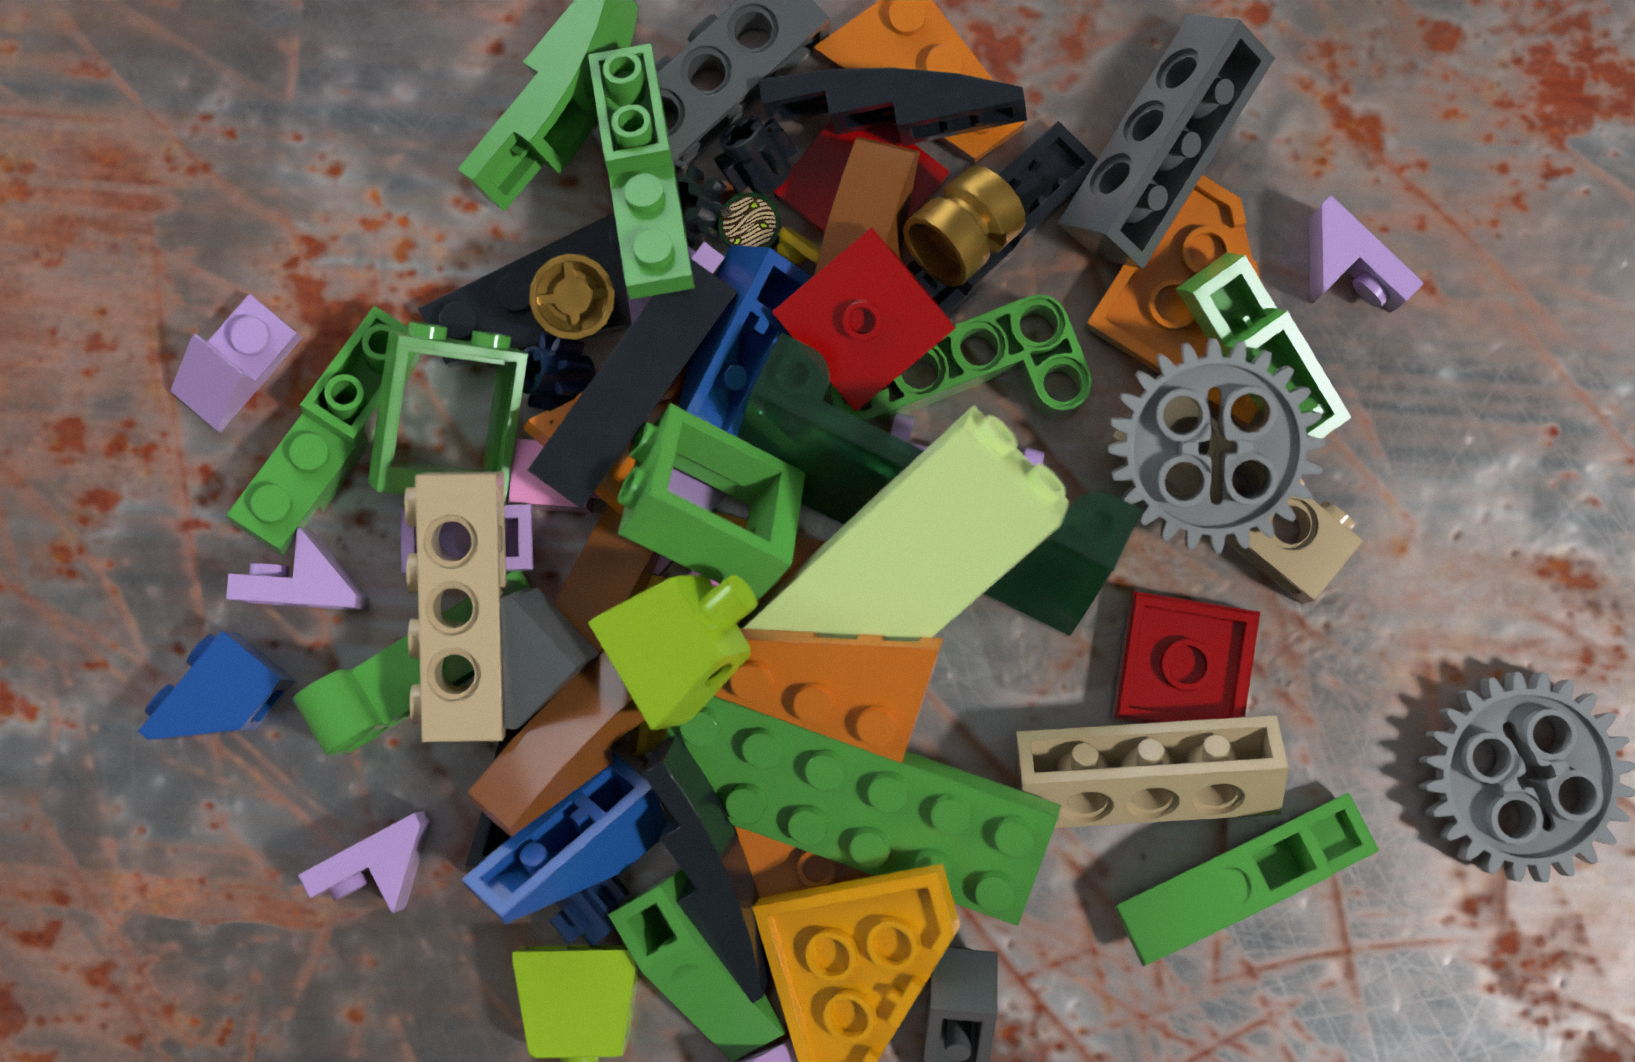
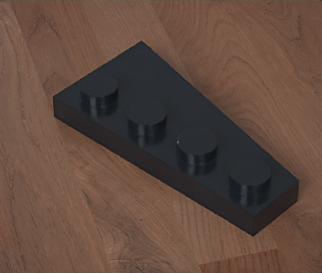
(502, 297)

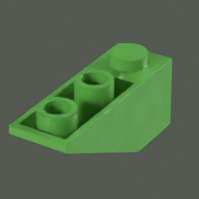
(689, 971)

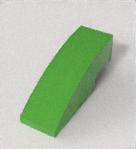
(1235, 307)

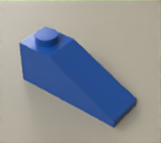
(742, 338)
(572, 845)

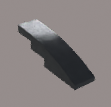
(919, 101)
(1044, 181)
(629, 386)
(719, 880)

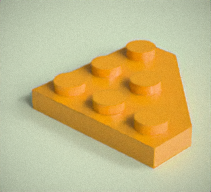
(855, 958)

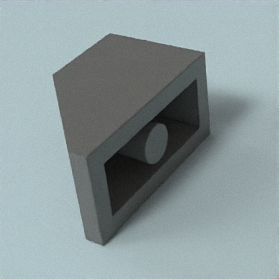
(961, 1007)

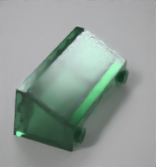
(854, 461)

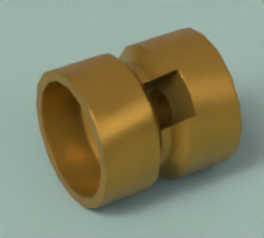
(961, 231)
(572, 296)

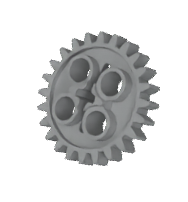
(1276, 442)
(1579, 752)

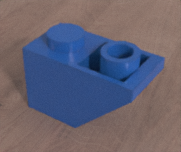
(222, 692)

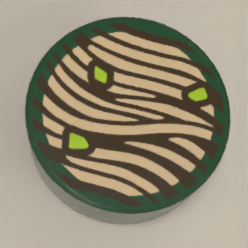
(752, 223)

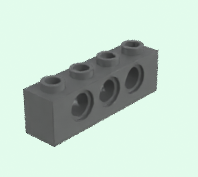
(705, 115)
(1166, 140)

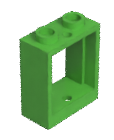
(424, 338)
(694, 534)

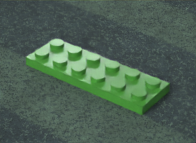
(873, 808)

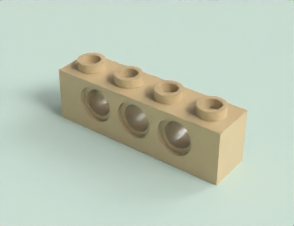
(477, 503)
(1325, 529)
(1156, 770)

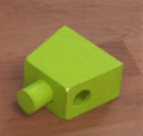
(677, 644)
(576, 999)

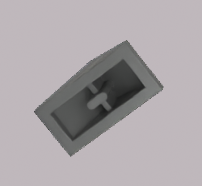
(538, 654)

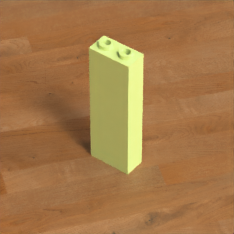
(923, 541)

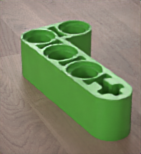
(1011, 353)
(375, 696)

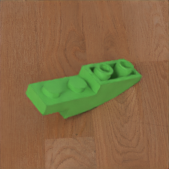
(557, 105)
(641, 172)
(323, 442)
(1246, 879)

